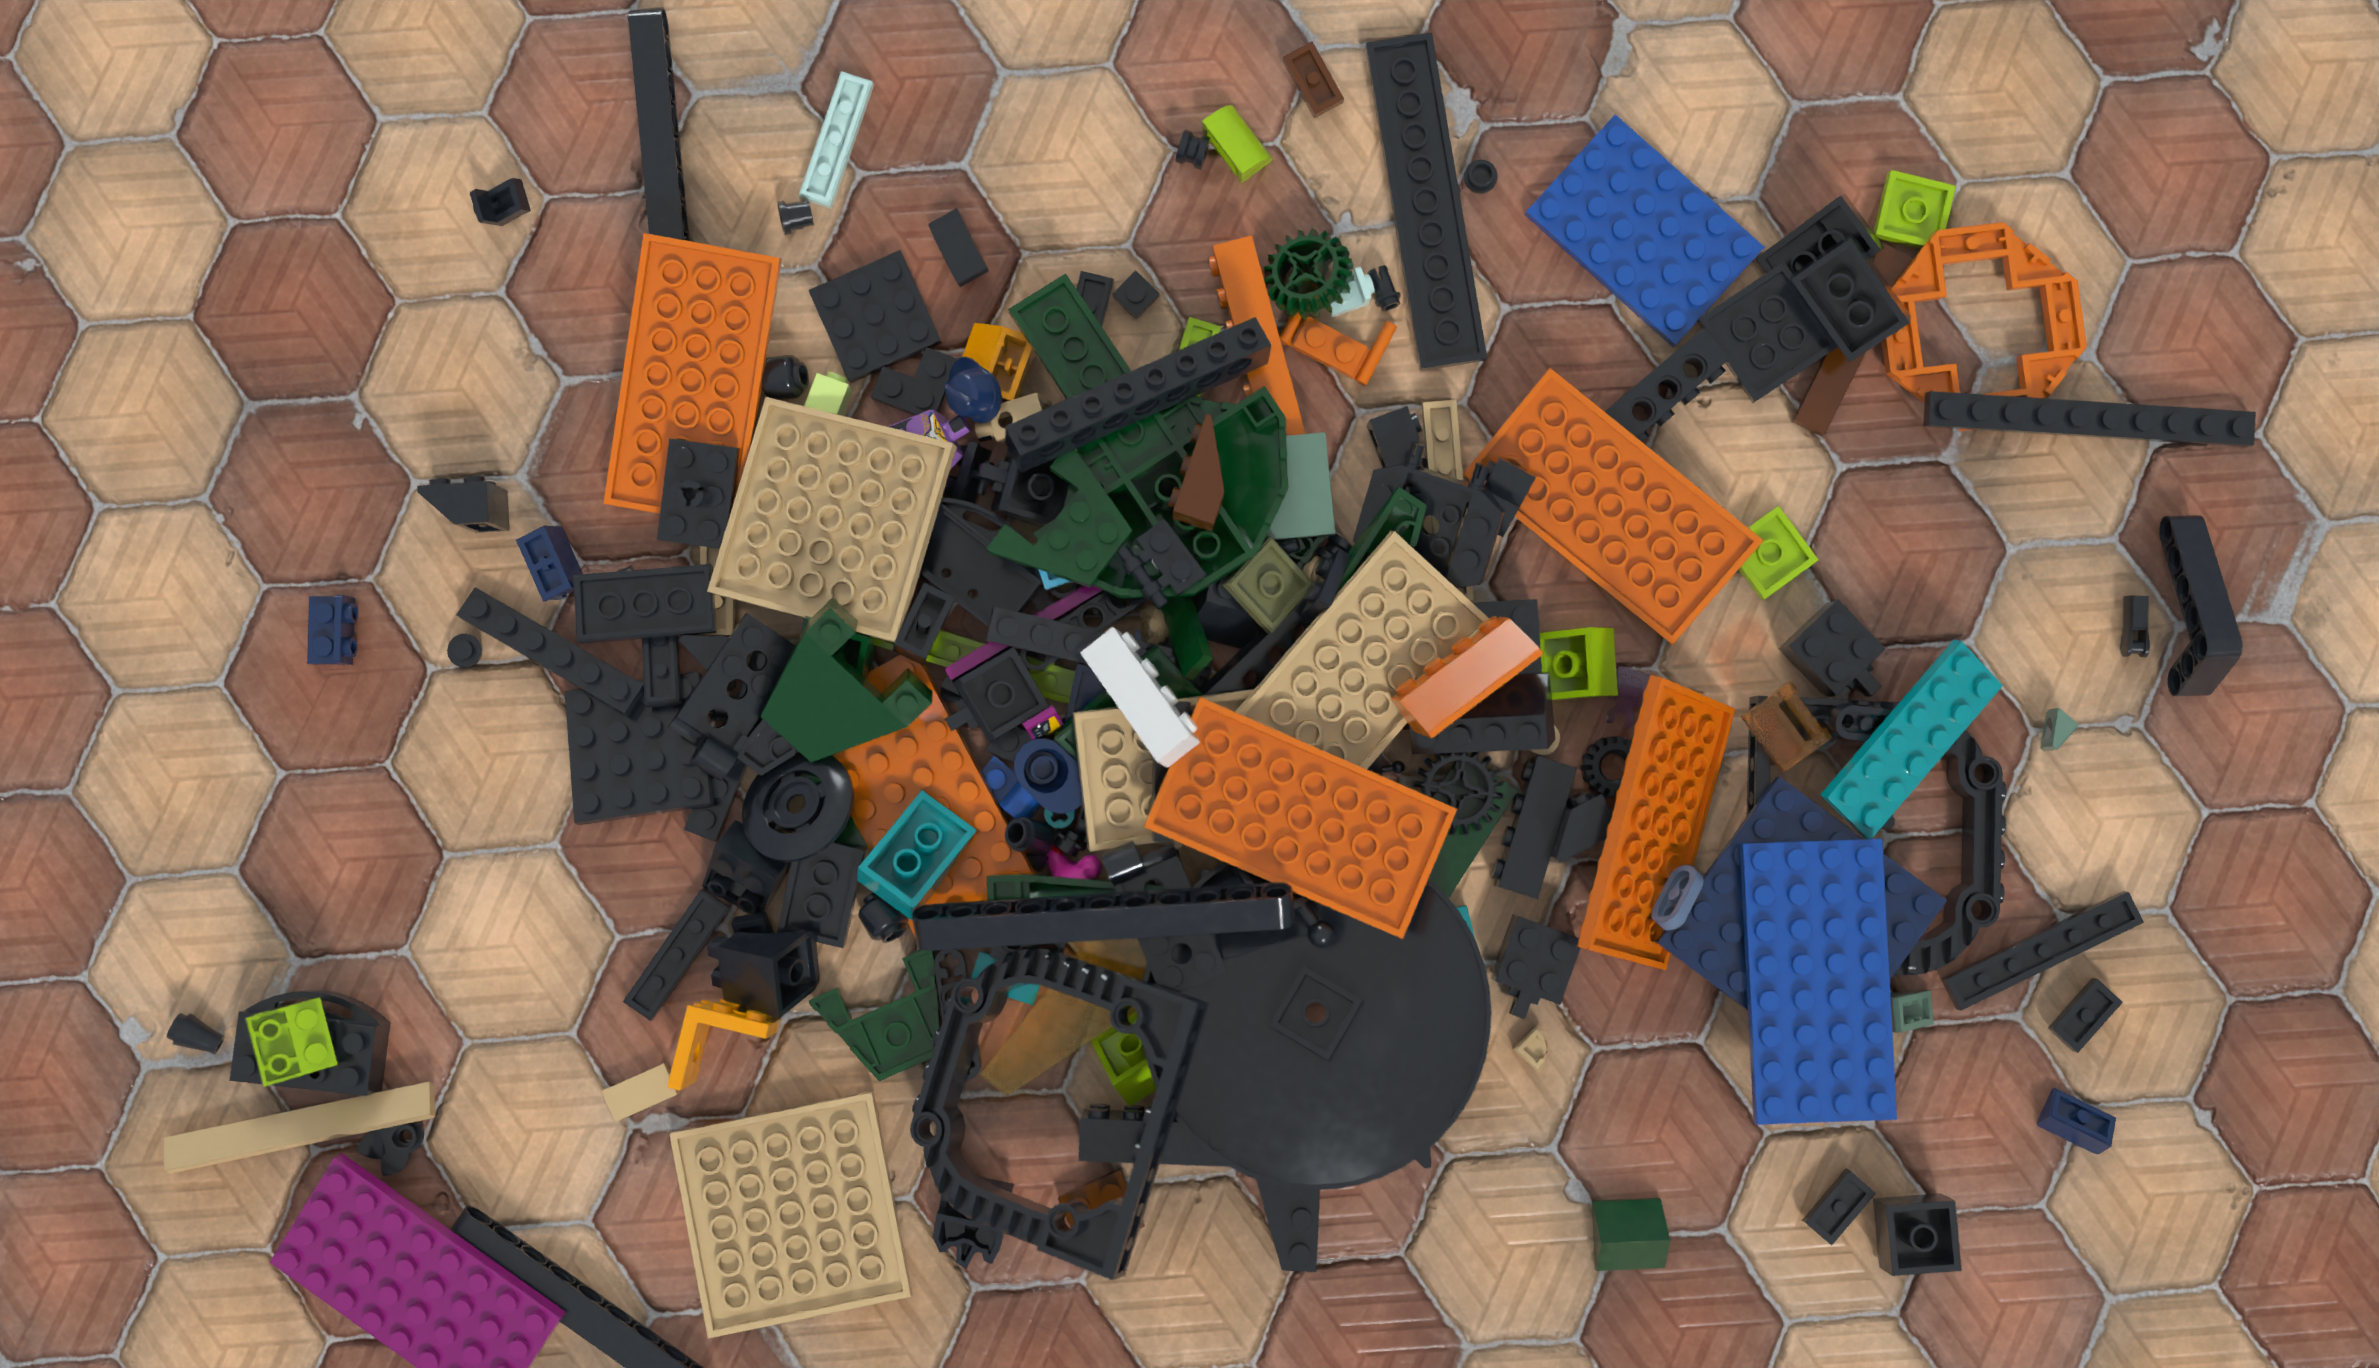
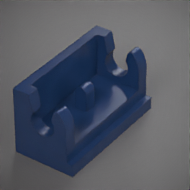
(550, 561)

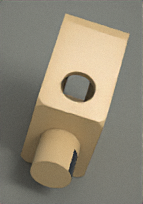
(1011, 410)

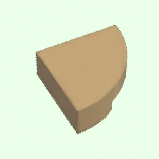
(1533, 1048)

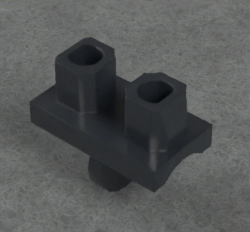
(966, 485)

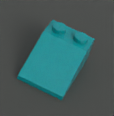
(915, 854)

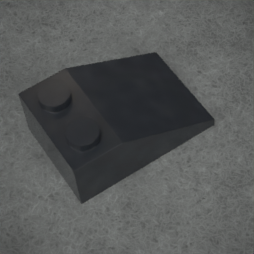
(1819, 234)

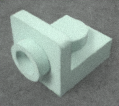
(1359, 295)

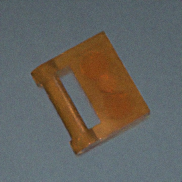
(1777, 732)

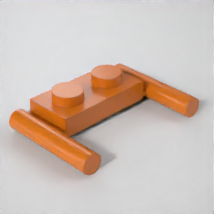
(1335, 348)

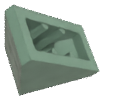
(1911, 1010)

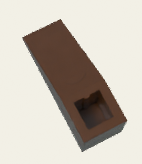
(1202, 487)

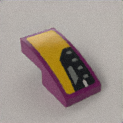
(1043, 723)

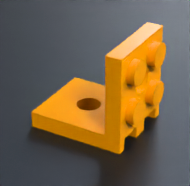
(696, 1029)

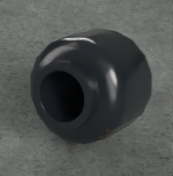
(784, 377)
(882, 919)

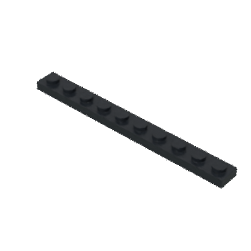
(2089, 419)

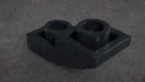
(958, 247)

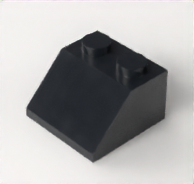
(1223, 617)
(1581, 826)

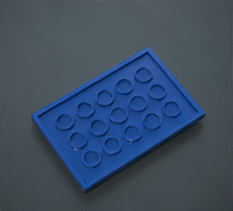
(1644, 230)

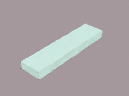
(836, 140)

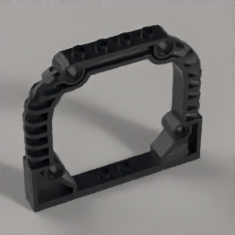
(1981, 833)
(1169, 1031)

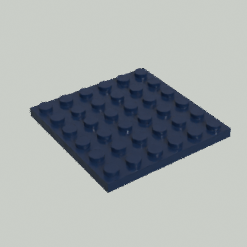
(1714, 929)

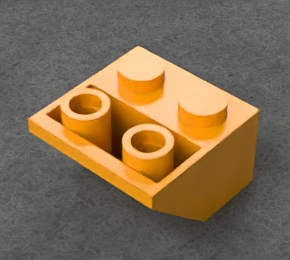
(1003, 354)

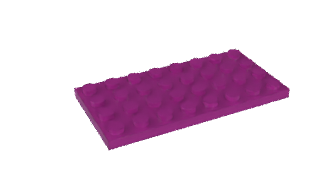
(411, 1277)

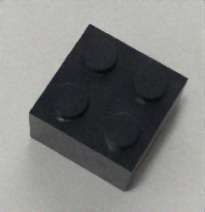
(1917, 1234)

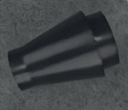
(194, 1034)

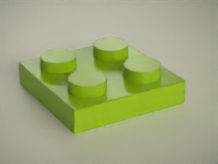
(1912, 209)
(1778, 557)

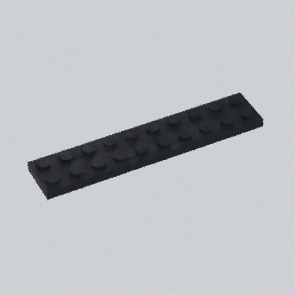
(1426, 201)

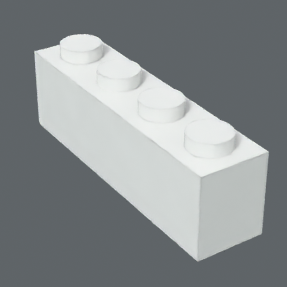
(1140, 696)

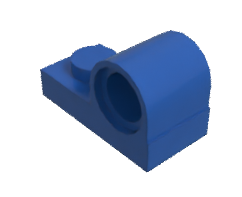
(1008, 790)

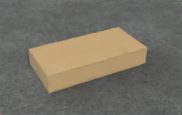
(639, 1092)

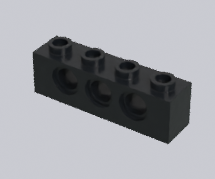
(1699, 351)

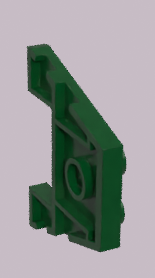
(1081, 536)
(896, 1033)

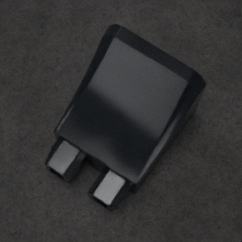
(766, 969)

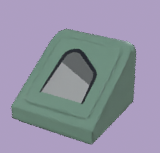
(2056, 729)

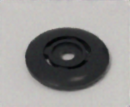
(816, 825)

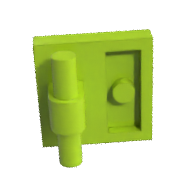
(291, 1041)

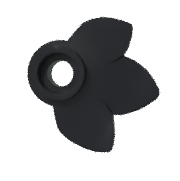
(391, 1146)

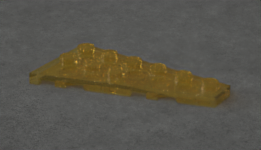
(1060, 1021)

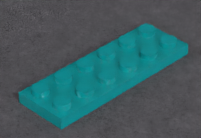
(1911, 739)

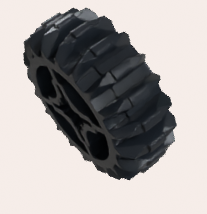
(1460, 774)

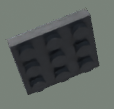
(875, 316)
(1767, 333)

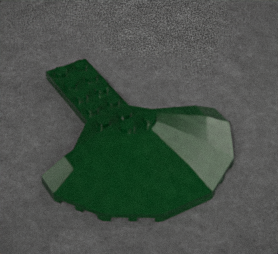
(1144, 459)

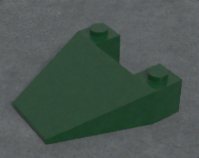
(828, 704)

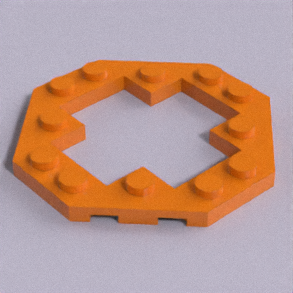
(2023, 269)

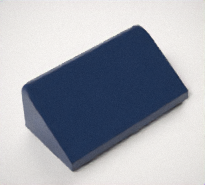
(2077, 1122)

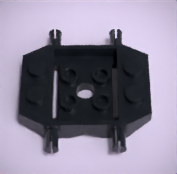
(1446, 501)

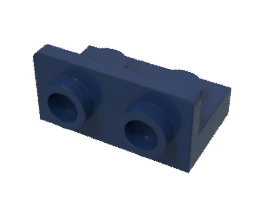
(331, 630)

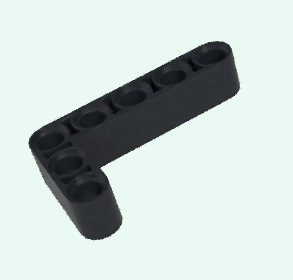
(2204, 605)

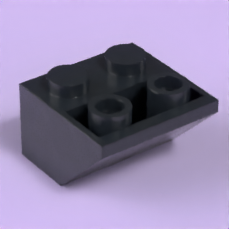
(471, 504)
(742, 873)

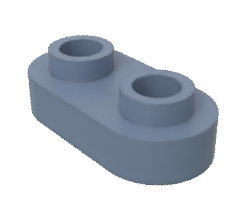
(1677, 897)

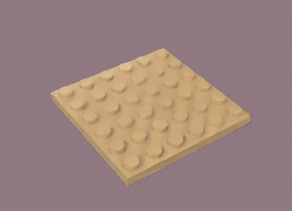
(832, 514)
(790, 1214)

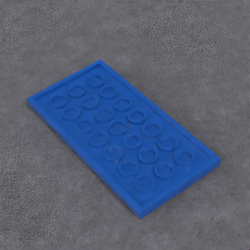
(1818, 981)

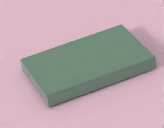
(1308, 502)

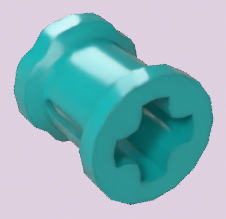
(1059, 823)

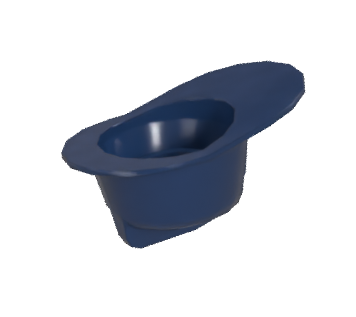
(973, 391)
(1049, 775)

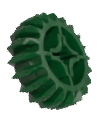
(1312, 256)

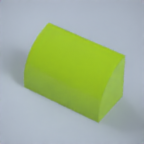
(1235, 142)

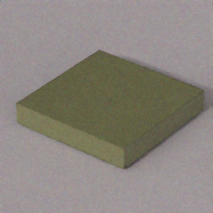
(1268, 585)

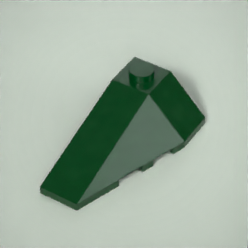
(1399, 514)

